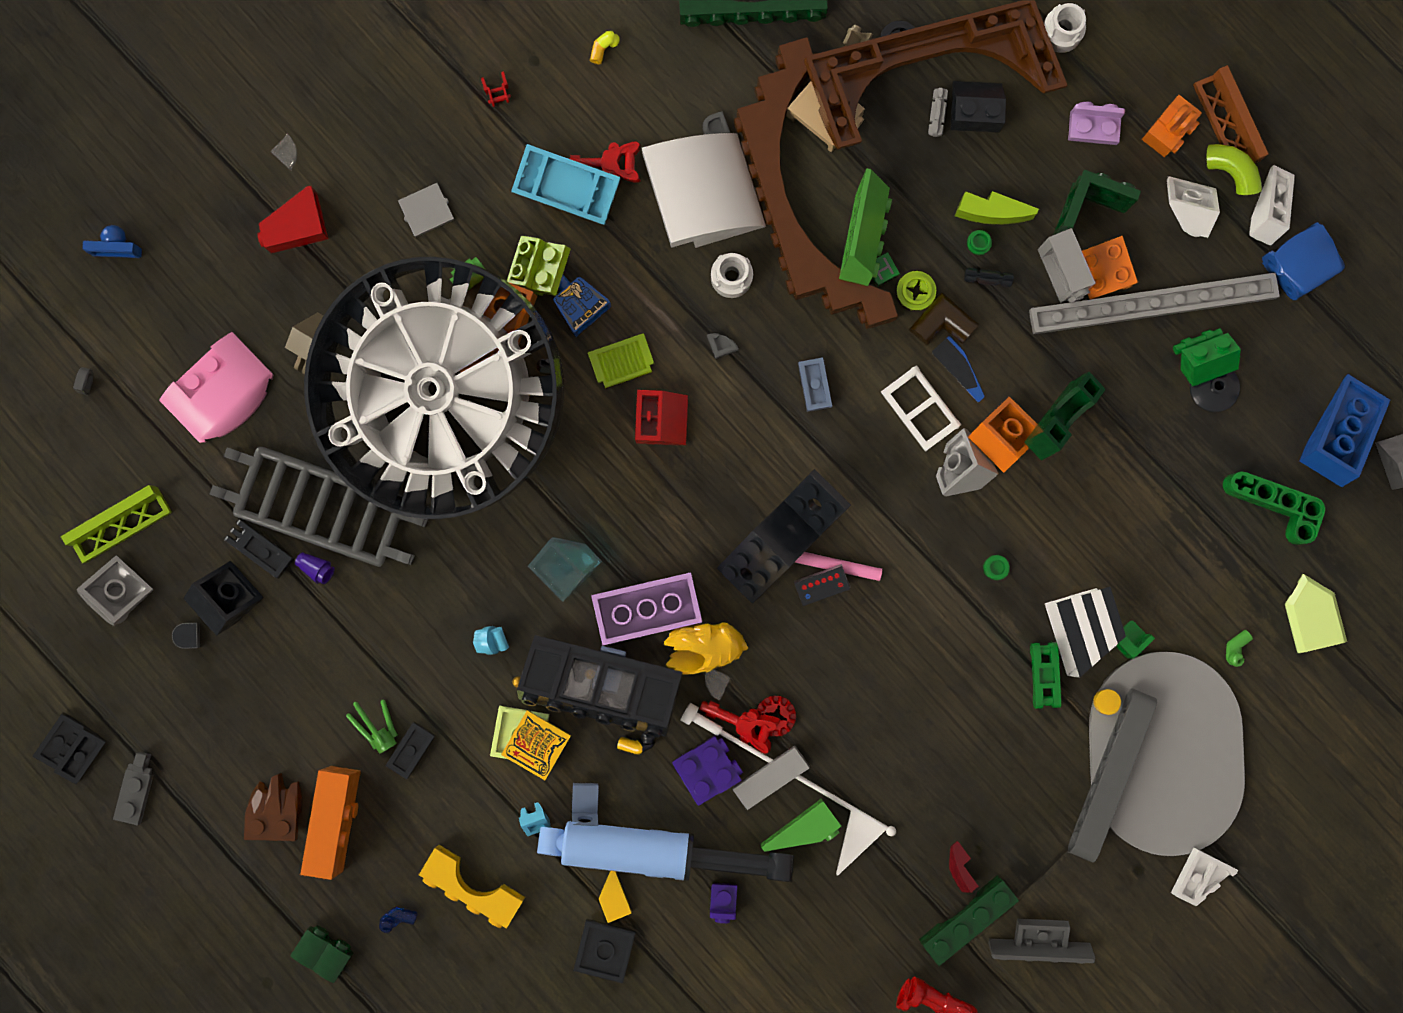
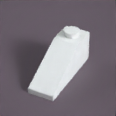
(1273, 207)

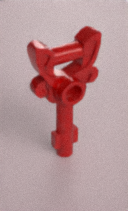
(611, 158)
(746, 724)

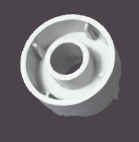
(1073, 19)
(734, 262)

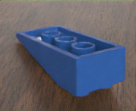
(1345, 432)

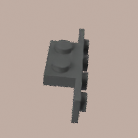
(1042, 942)

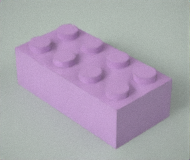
(646, 608)

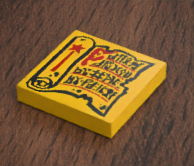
(536, 745)

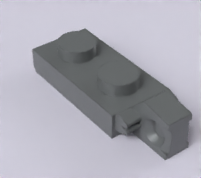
(134, 790)

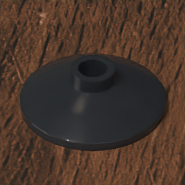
(1217, 400)

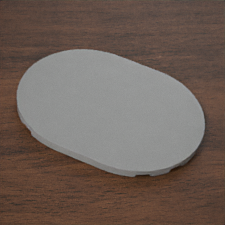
(1190, 761)

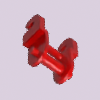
(500, 98)

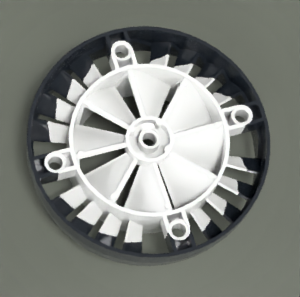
(441, 344)

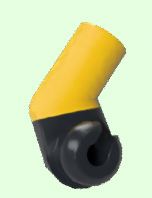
(638, 746)

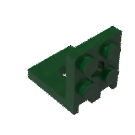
(1098, 189)

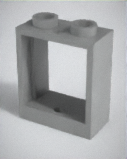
(1066, 266)

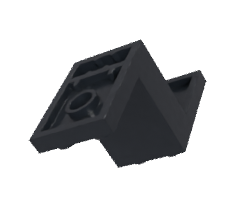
(783, 536)

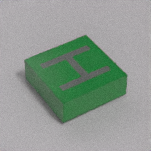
(886, 271)

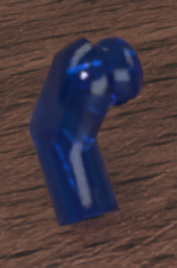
(394, 917)

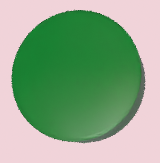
(996, 567)

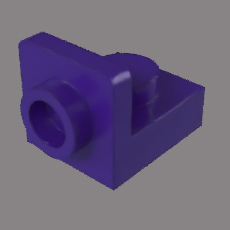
(723, 902)

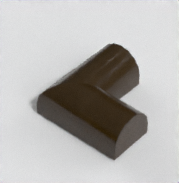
(946, 315)

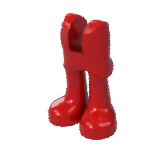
(917, 992)

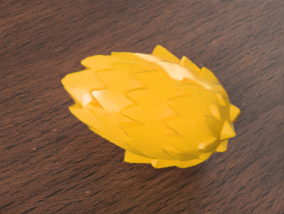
(704, 647)

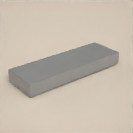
(771, 777)

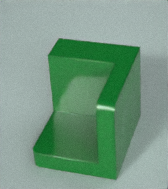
(1135, 640)

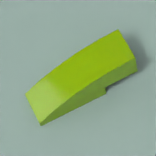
(994, 210)

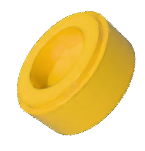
(1107, 701)

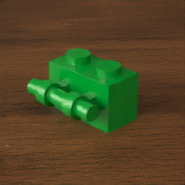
(1208, 356)

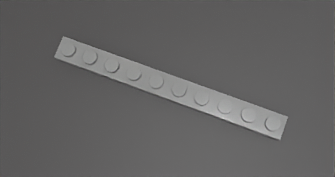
(1154, 303)

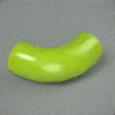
(1238, 165)

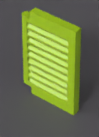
(622, 361)

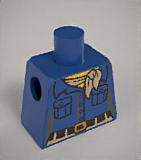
(580, 304)

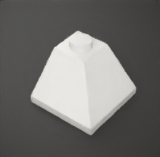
(1193, 206)

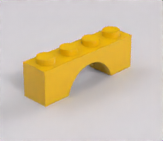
(443, 871)

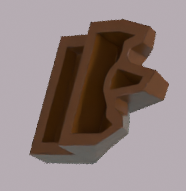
(273, 811)

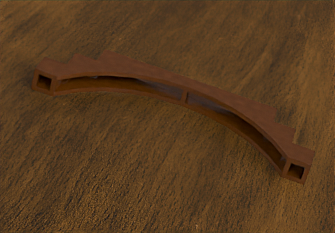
(805, 265)

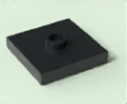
(604, 950)

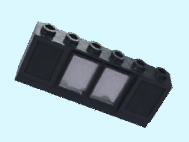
(599, 686)

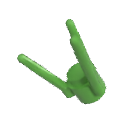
(379, 739)

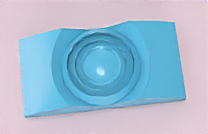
(565, 184)

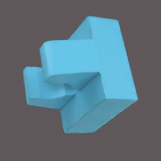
(532, 822)

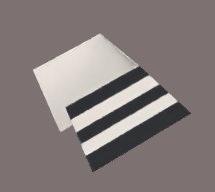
(1085, 628)

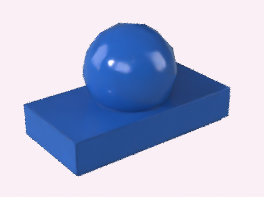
(112, 244)

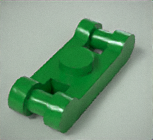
(1045, 675)

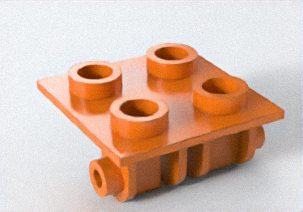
(1110, 267)

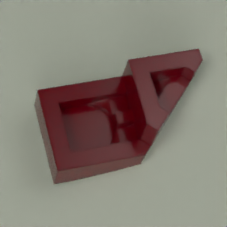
(957, 859)

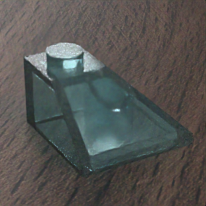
(564, 565)

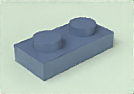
(815, 384)

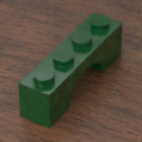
(1052, 430)
(982, 911)

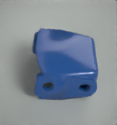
(1304, 261)

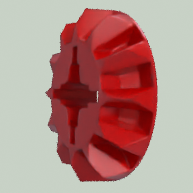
(786, 710)

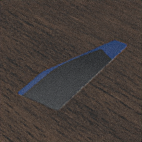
(958, 365)

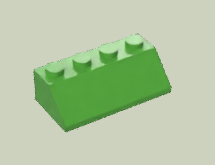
(865, 230)

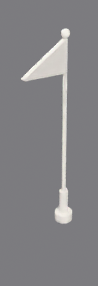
(861, 828)

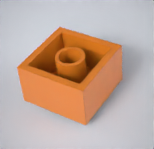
(1004, 434)

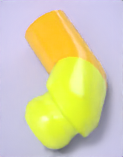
(601, 43)

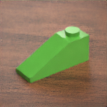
(807, 828)

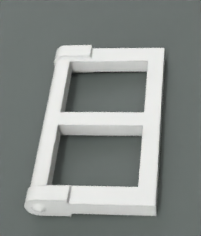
(915, 371)

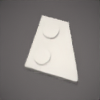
(1200, 877)

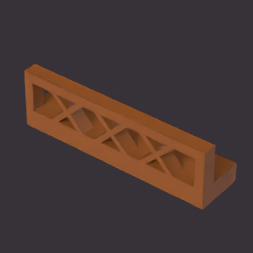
(1236, 111)

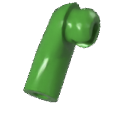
(1234, 648)

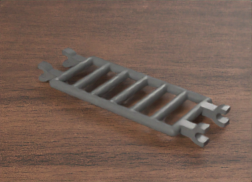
(309, 534)

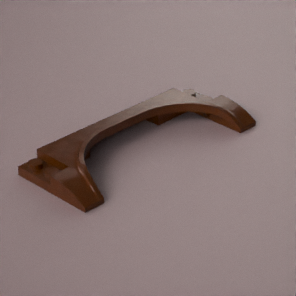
(1006, 33)

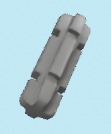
(938, 112)

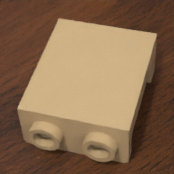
(806, 111)

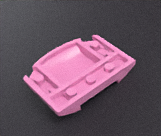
(219, 390)

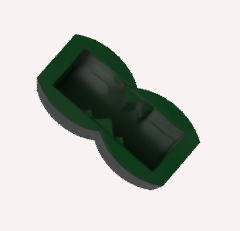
(322, 953)

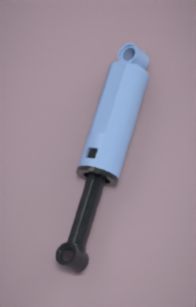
(653, 853)

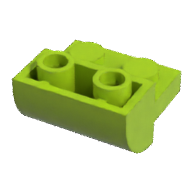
(538, 265)

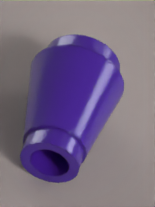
(317, 569)

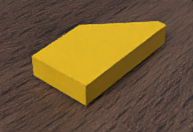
(614, 899)

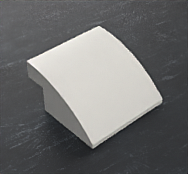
(703, 188)

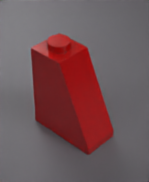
(294, 223)

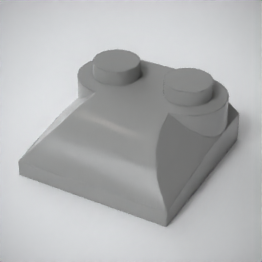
(114, 591)

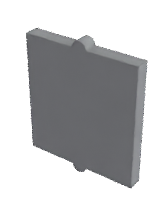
(426, 210)

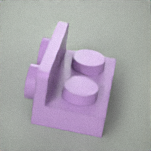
(1095, 123)

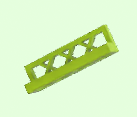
(111, 516)

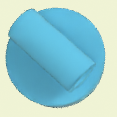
(490, 640)

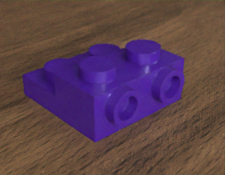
(707, 770)

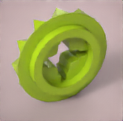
(926, 285)

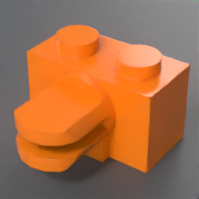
(1171, 126)

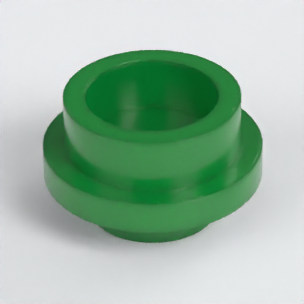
(979, 242)

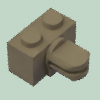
(301, 338)

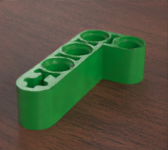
(1273, 501)

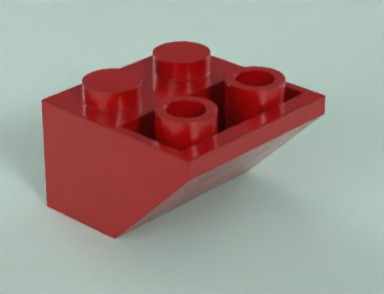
(661, 418)

